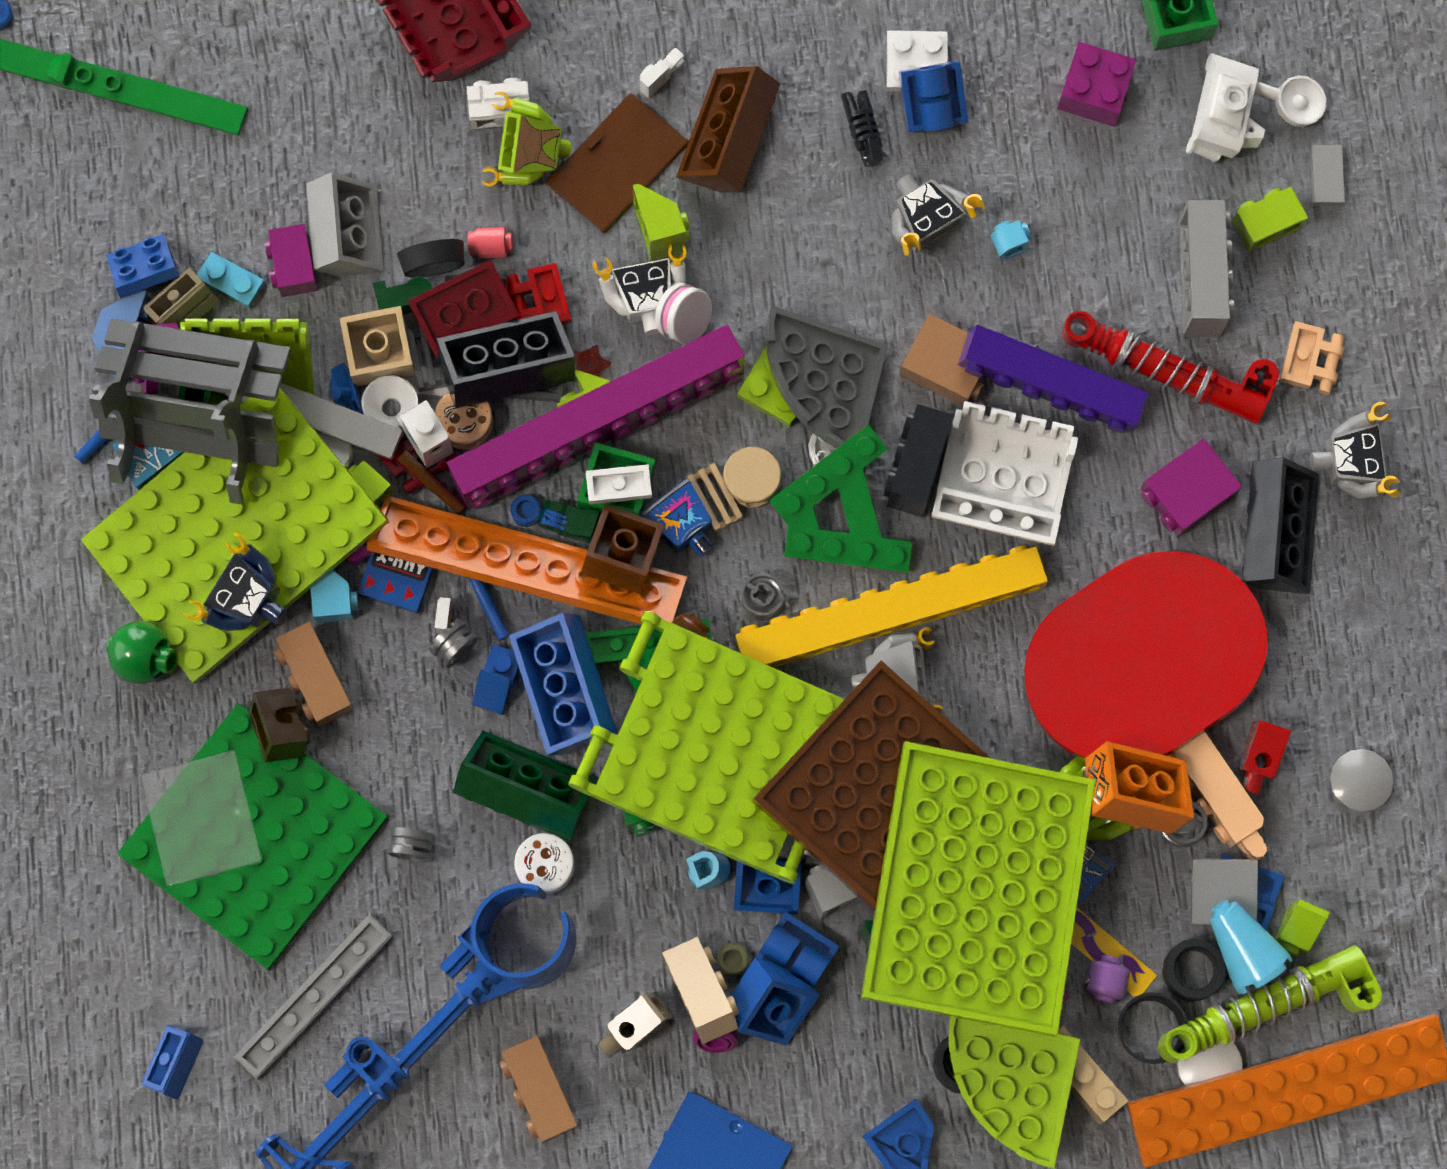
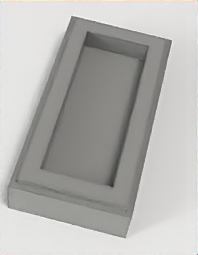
(1327, 175)

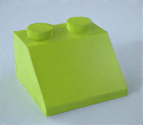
(660, 222)

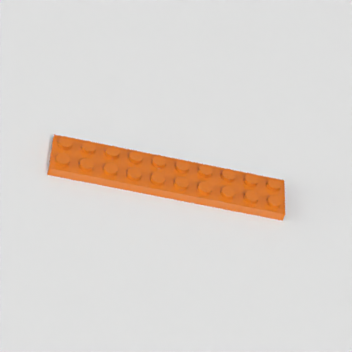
(516, 561)
(1289, 1090)

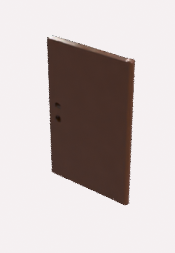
(632, 152)

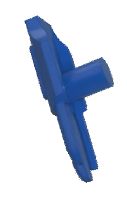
(343, 389)

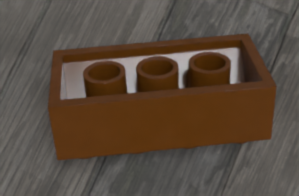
(728, 128)

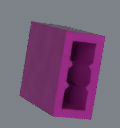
(1190, 488)

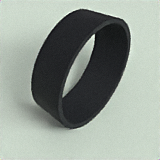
(432, 258)
(1165, 1000)

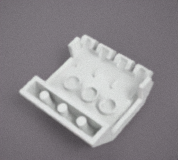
(1005, 473)

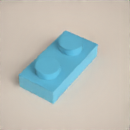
(231, 280)

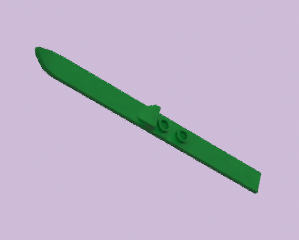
(121, 87)

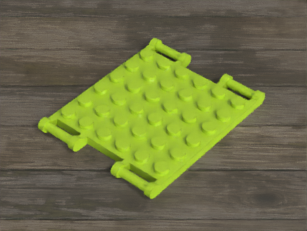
(705, 743)

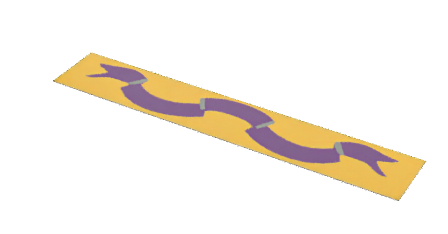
(1095, 942)

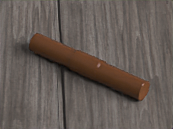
(431, 482)

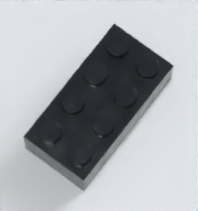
(506, 359)

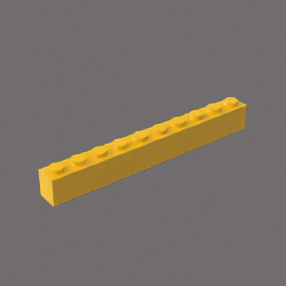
(894, 609)

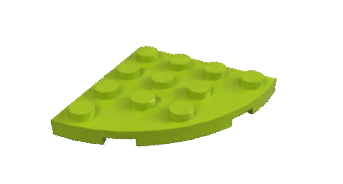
(1015, 1084)

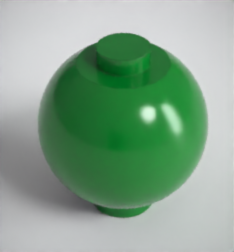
(141, 652)

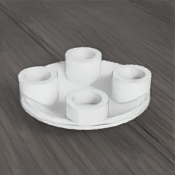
(1210, 1064)

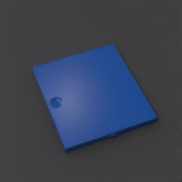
(716, 1139)

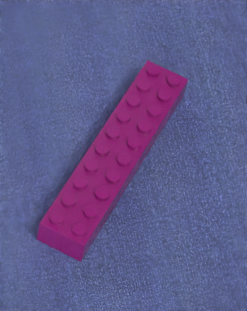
(597, 417)

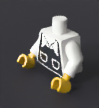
(638, 288)

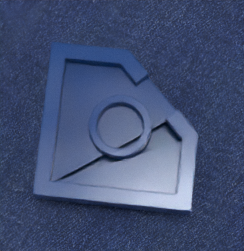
(902, 1138)

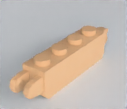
(1222, 797)

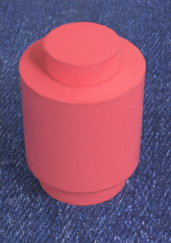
(490, 242)

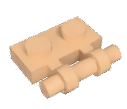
(1302, 356)

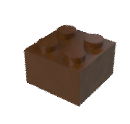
(622, 549)

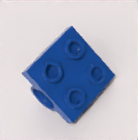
(933, 97)
(142, 265)
(798, 949)

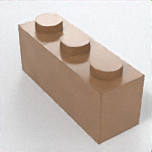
(312, 675)
(538, 1090)

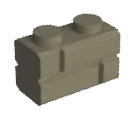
(181, 300)

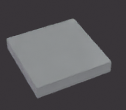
(1223, 880)

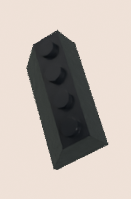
(1280, 526)

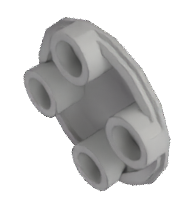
(1361, 780)

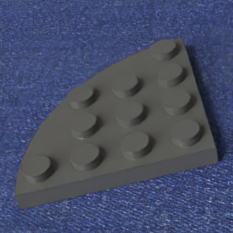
(824, 373)

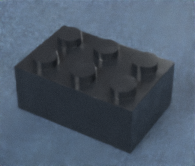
(917, 460)

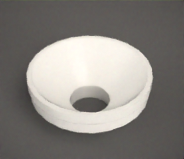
(384, 390)

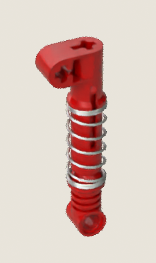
(1177, 372)

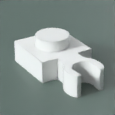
(657, 75)

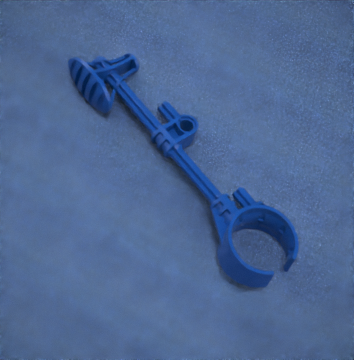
(385, 1071)

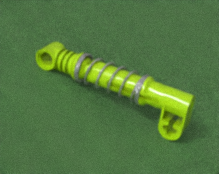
(1299, 988)

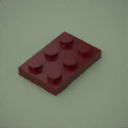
(464, 304)

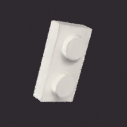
(618, 484)

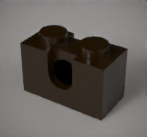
(277, 724)

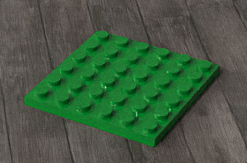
(307, 839)

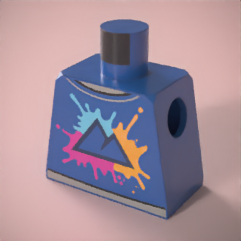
(683, 519)

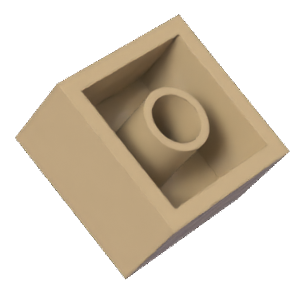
(377, 345)

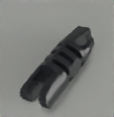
(863, 127)

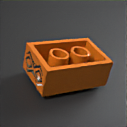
(1139, 787)

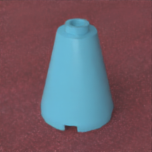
(1246, 947)

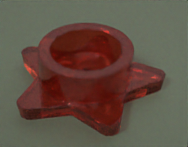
(591, 355)

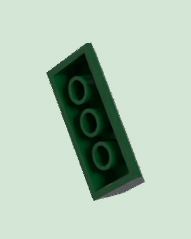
(522, 785)

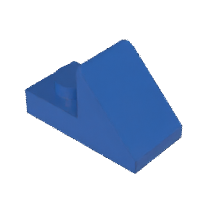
(496, 680)

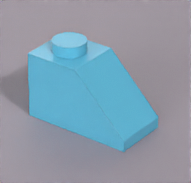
(333, 599)

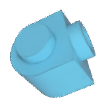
(1011, 239)
(708, 869)

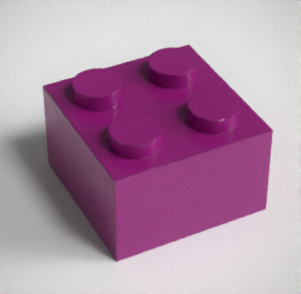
(1096, 84)

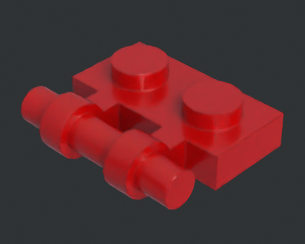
(546, 290)

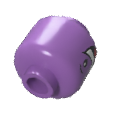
(1107, 980)

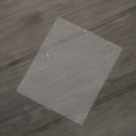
(201, 818)

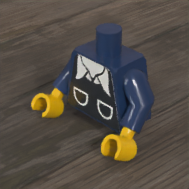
(242, 593)

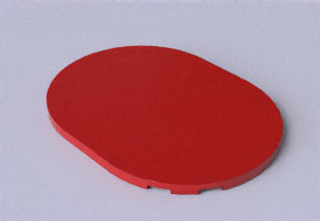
(1146, 655)

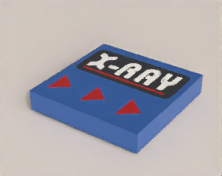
(395, 582)

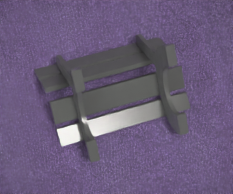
(226, 420)

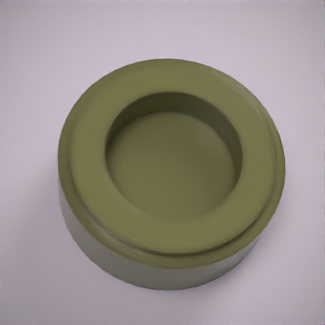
(732, 959)

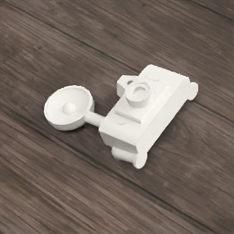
(1226, 103)

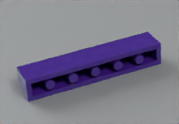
(1052, 379)

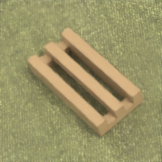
(703, 474)

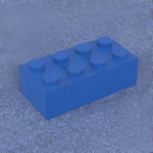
(562, 683)

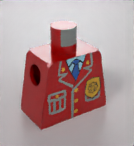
(1265, 740)

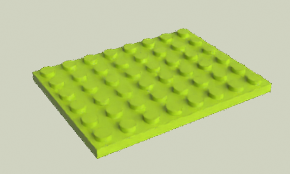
(173, 532)
(979, 889)

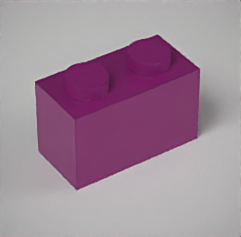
(292, 260)

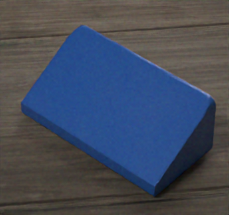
(172, 1062)

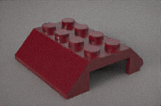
(455, 34)

